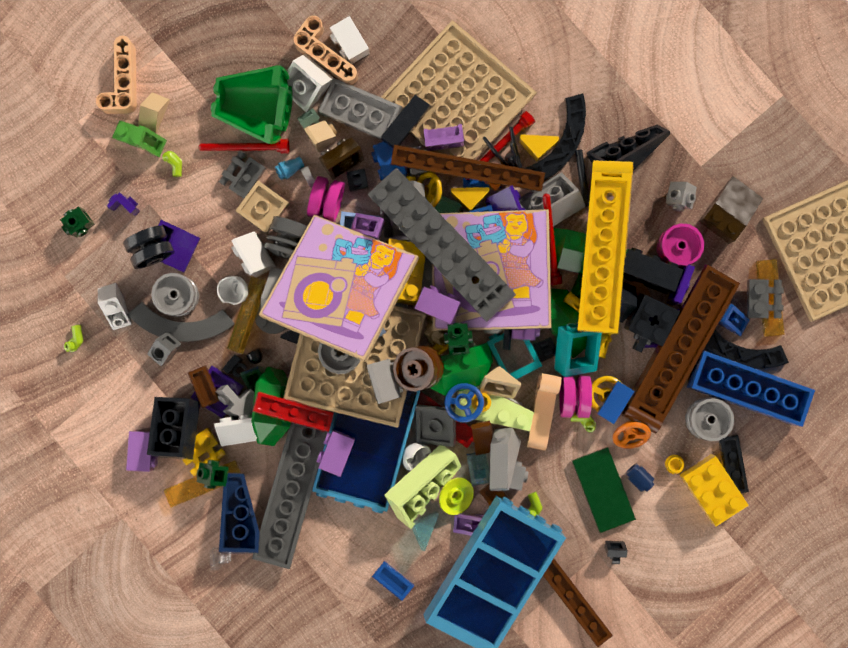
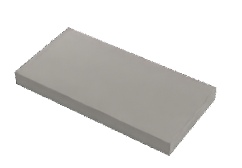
(358, 109)

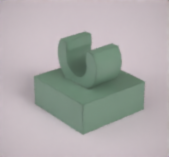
(308, 118)

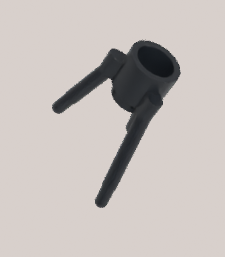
(511, 159)

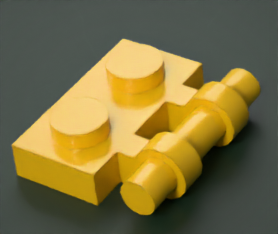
(204, 443)

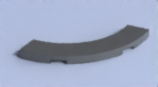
(181, 330)

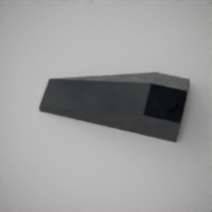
(630, 149)

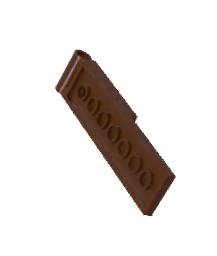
(674, 360)

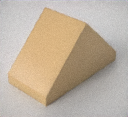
(153, 111)
(500, 384)

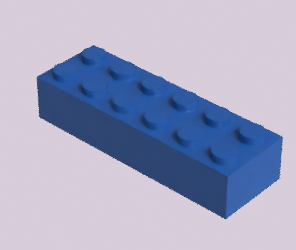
(751, 389)

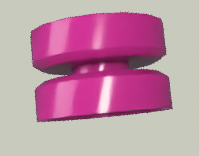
(325, 198)
(690, 241)
(575, 397)

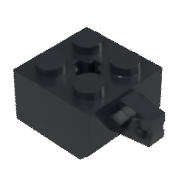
(648, 331)

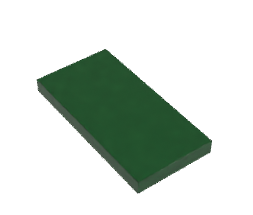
(603, 489)

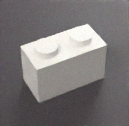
(349, 40)

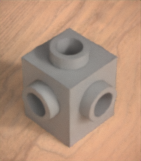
(681, 196)

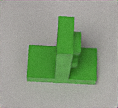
(140, 137)

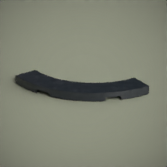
(569, 141)
(750, 357)

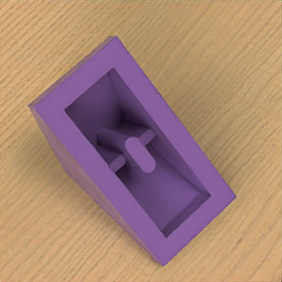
(368, 225)
(466, 523)

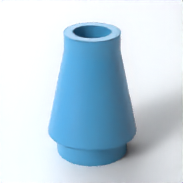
(288, 168)

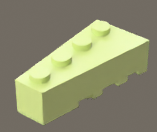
(501, 412)
(422, 484)

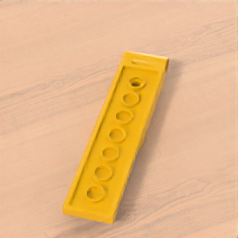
(605, 247)

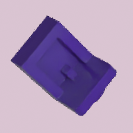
(128, 203)

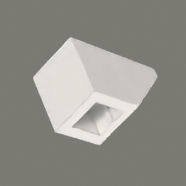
(113, 306)

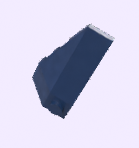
(238, 522)

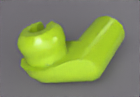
(176, 162)
(76, 341)
(588, 423)
(536, 506)

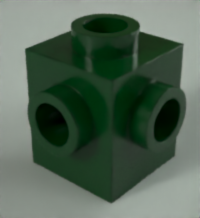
(76, 222)
(458, 338)
(212, 474)

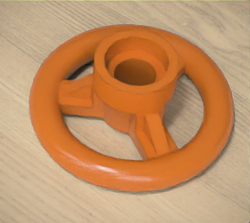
(631, 432)

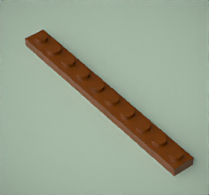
(566, 590)

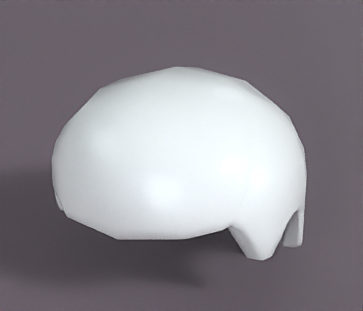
(232, 290)
(414, 455)

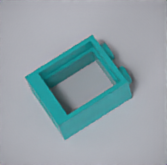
(563, 361)
(521, 371)

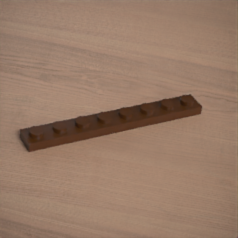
(467, 168)

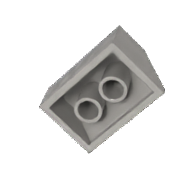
(564, 198)

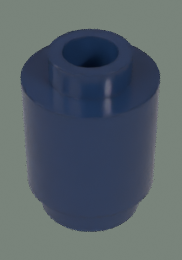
(640, 477)

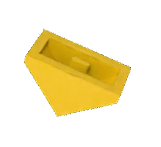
(538, 145)
(469, 197)

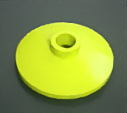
(461, 499)

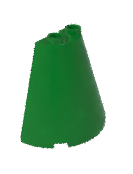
(255, 102)

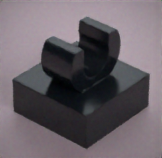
(357, 180)
(545, 349)
(233, 364)
(615, 550)

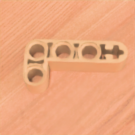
(328, 55)
(121, 75)
(543, 408)

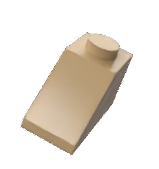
(321, 135)

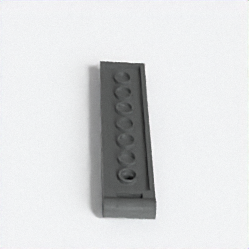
(441, 244)
(290, 496)

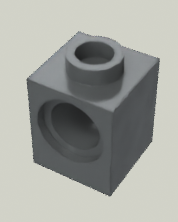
(164, 348)

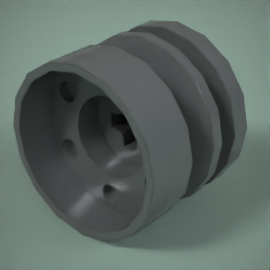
(287, 238)

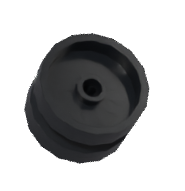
(148, 247)

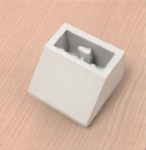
(254, 255)
(235, 431)

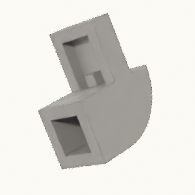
(236, 404)

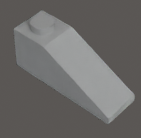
(503, 458)

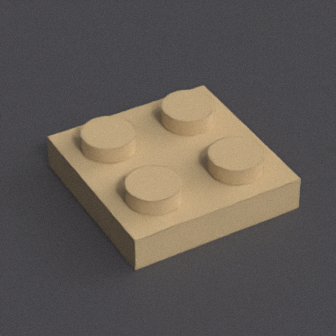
(261, 206)

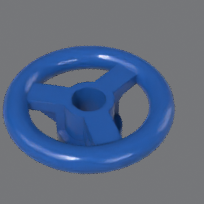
(457, 401)

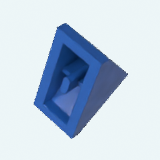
(734, 320)

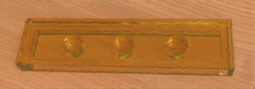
(768, 271)
(246, 315)
(191, 488)

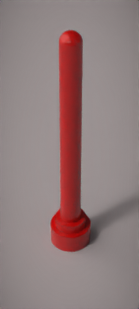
(526, 120)
(281, 146)
(555, 276)

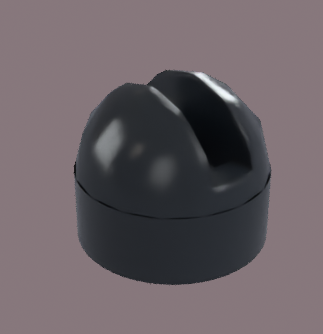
(255, 356)

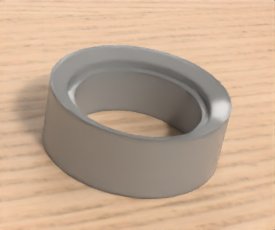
(308, 176)

